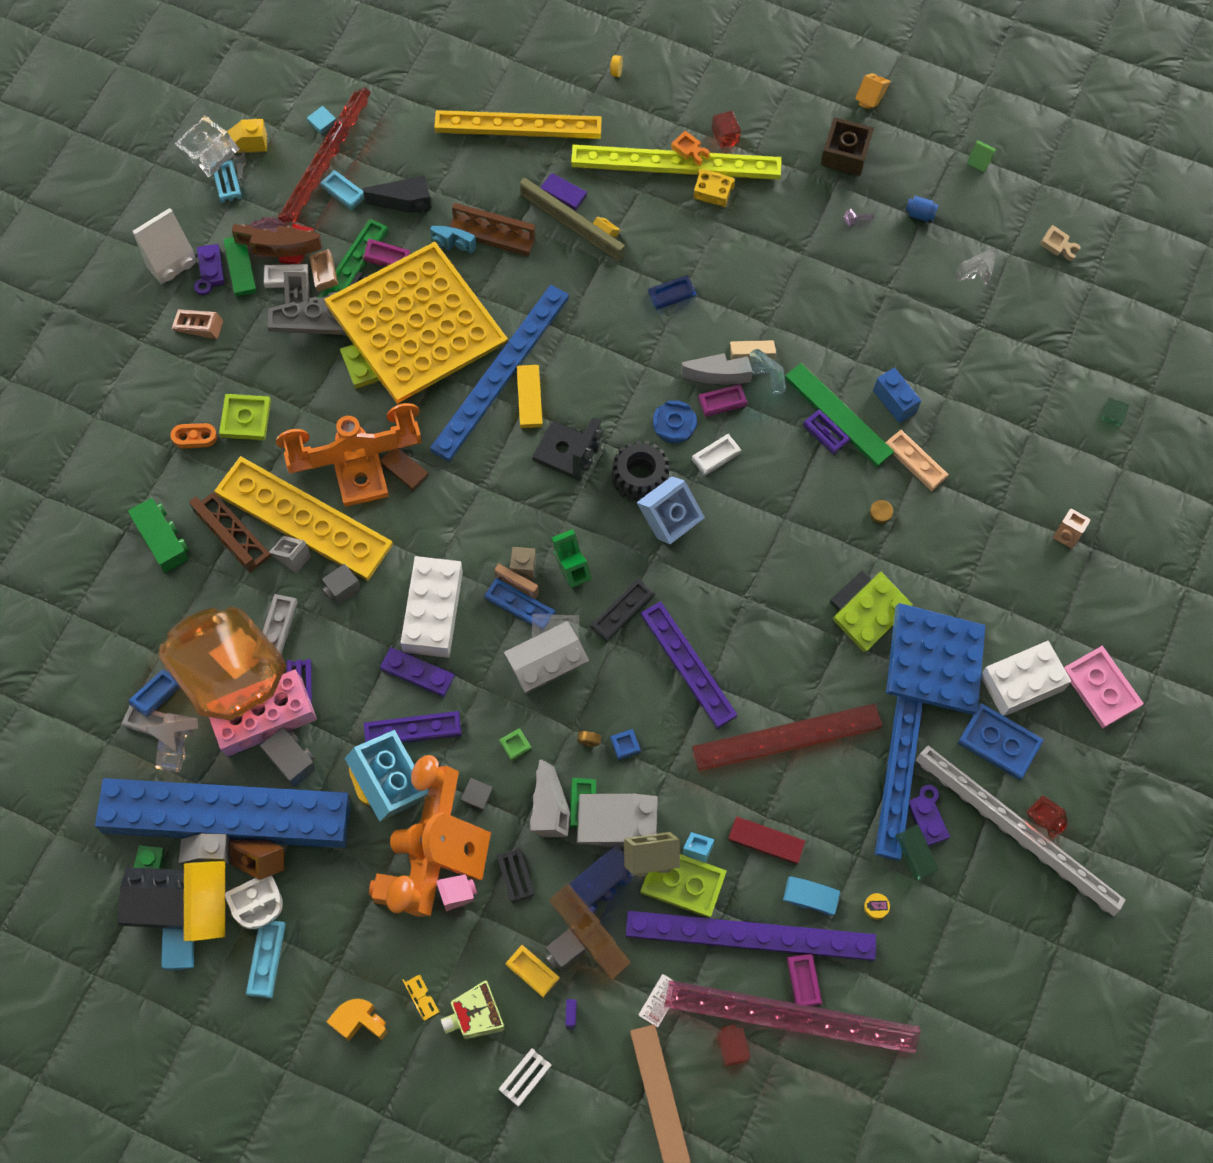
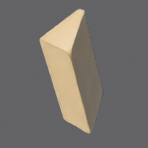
(743, 348)

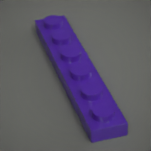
(689, 665)

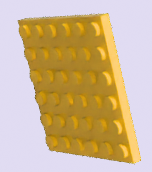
(415, 322)

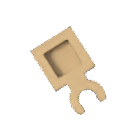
(1057, 242)

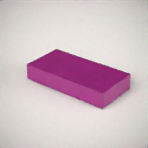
(383, 253)
(722, 400)
(804, 980)

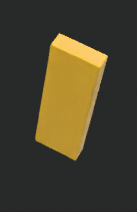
(529, 396)

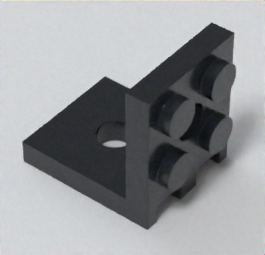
(580, 446)

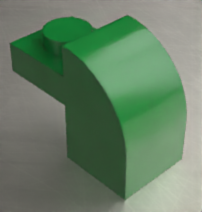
(570, 559)

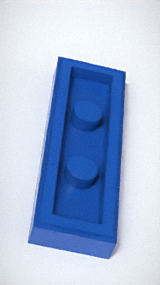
(515, 601)

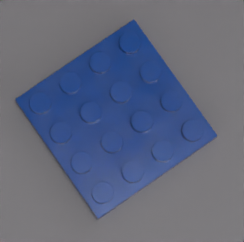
(936, 659)

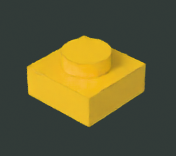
(607, 226)

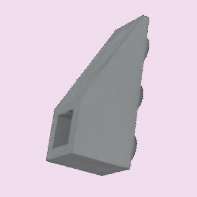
(550, 807)

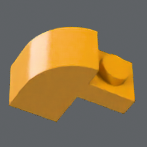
(354, 1014)

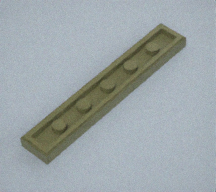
(572, 219)

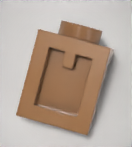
(1071, 528)

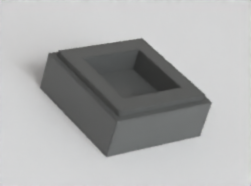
(477, 794)

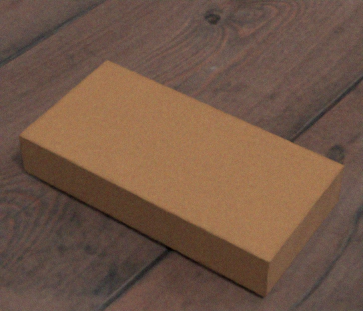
(323, 270)
(516, 581)

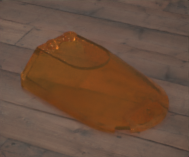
(222, 662)

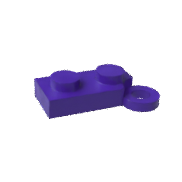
(210, 268)
(928, 817)

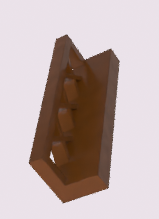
(492, 231)
(239, 551)

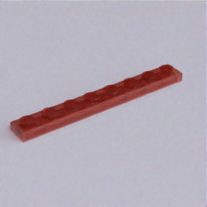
(321, 160)
(786, 737)

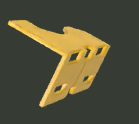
(418, 993)

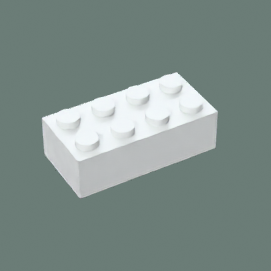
(431, 607)

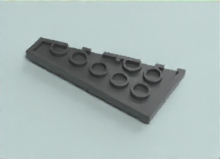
(304, 317)

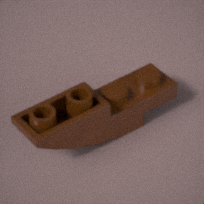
(282, 243)

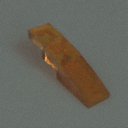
(589, 931)

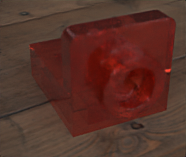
(1049, 816)

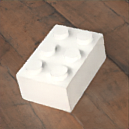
(1025, 678)

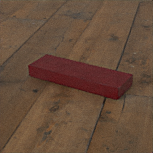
(766, 840)

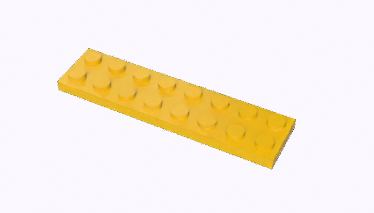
(304, 518)

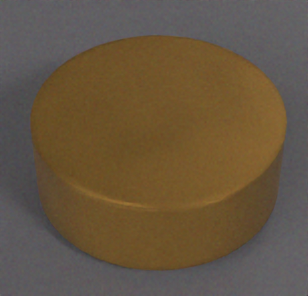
(881, 511)
(589, 738)

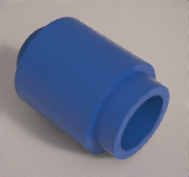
(921, 208)

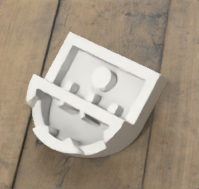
(255, 902)

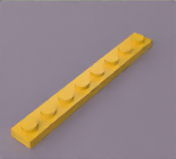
(518, 124)

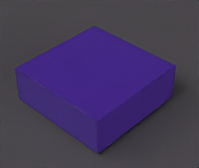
(571, 1013)

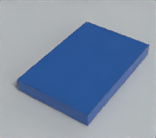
(1000, 741)

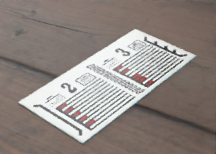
(654, 1008)

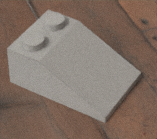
(612, 817)

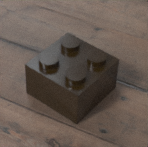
(847, 146)

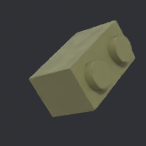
(652, 853)

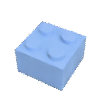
(670, 510)

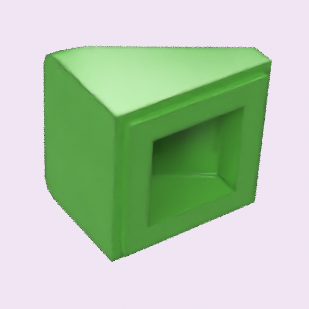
(981, 156)

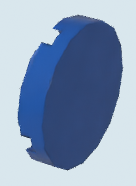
(674, 421)

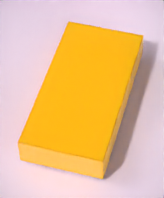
(532, 971)

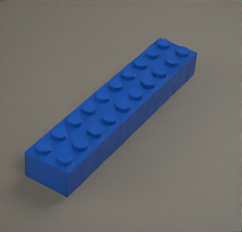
(237, 811)

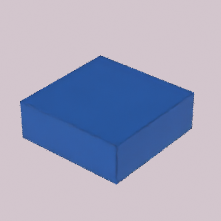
(625, 744)

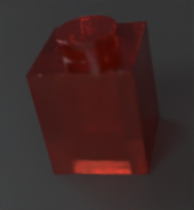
(726, 129)
(732, 1046)

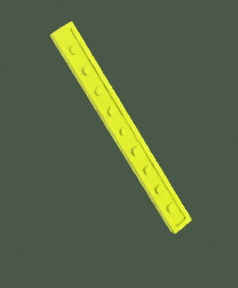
(671, 162)

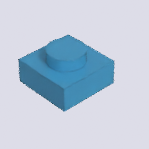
(698, 847)

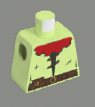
(474, 1013)

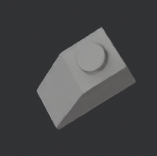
(205, 849)

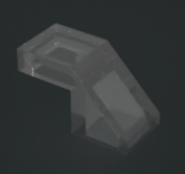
(166, 757)

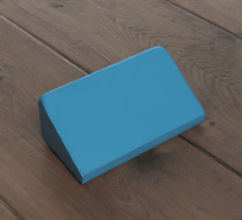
(175, 951)

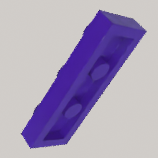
(417, 672)

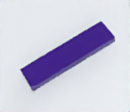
(417, 727)

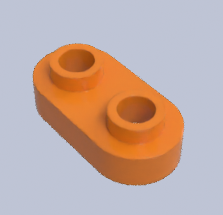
(194, 435)

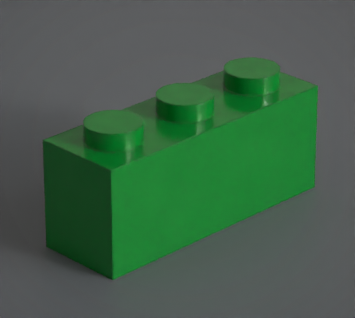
(159, 534)

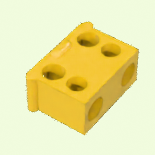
(713, 187)

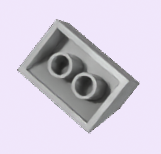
(546, 657)

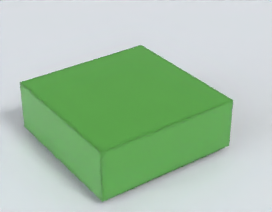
(515, 744)

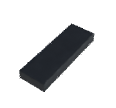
(622, 610)

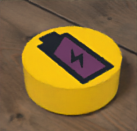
(876, 906)

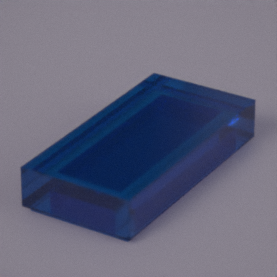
(671, 292)

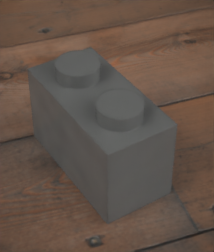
(288, 756)

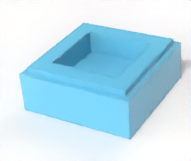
(321, 120)

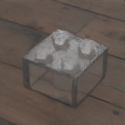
(207, 146)

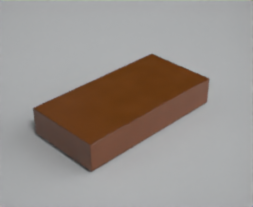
(404, 468)

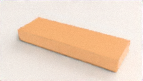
(917, 460)

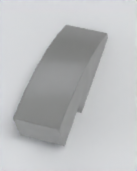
(718, 370)

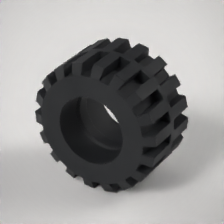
(639, 455)

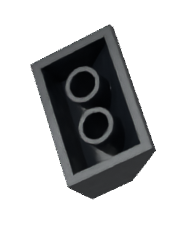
(152, 898)

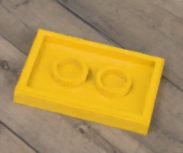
(204, 900)

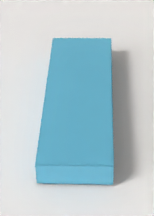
(266, 960)

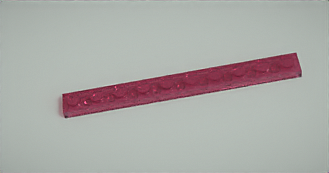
(792, 1016)

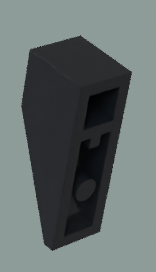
(402, 195)

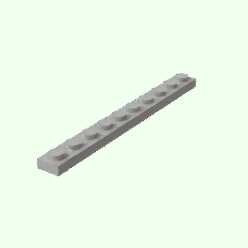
(1024, 833)

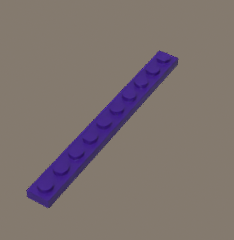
(751, 935)

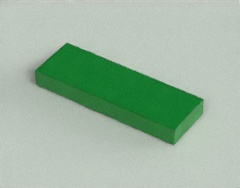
(239, 267)

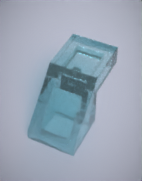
(764, 364)

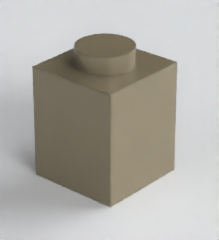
(523, 562)

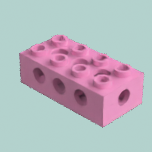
(258, 729)

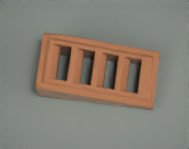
(210, 328)

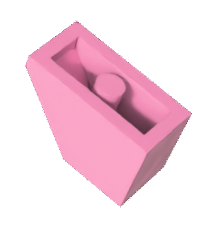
(456, 891)

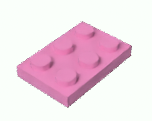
(1103, 687)

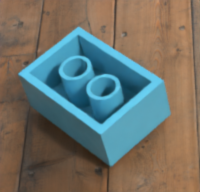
(385, 775)

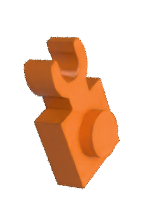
(688, 147)

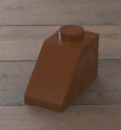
(257, 857)

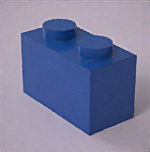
(897, 395)

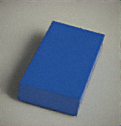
(154, 693)

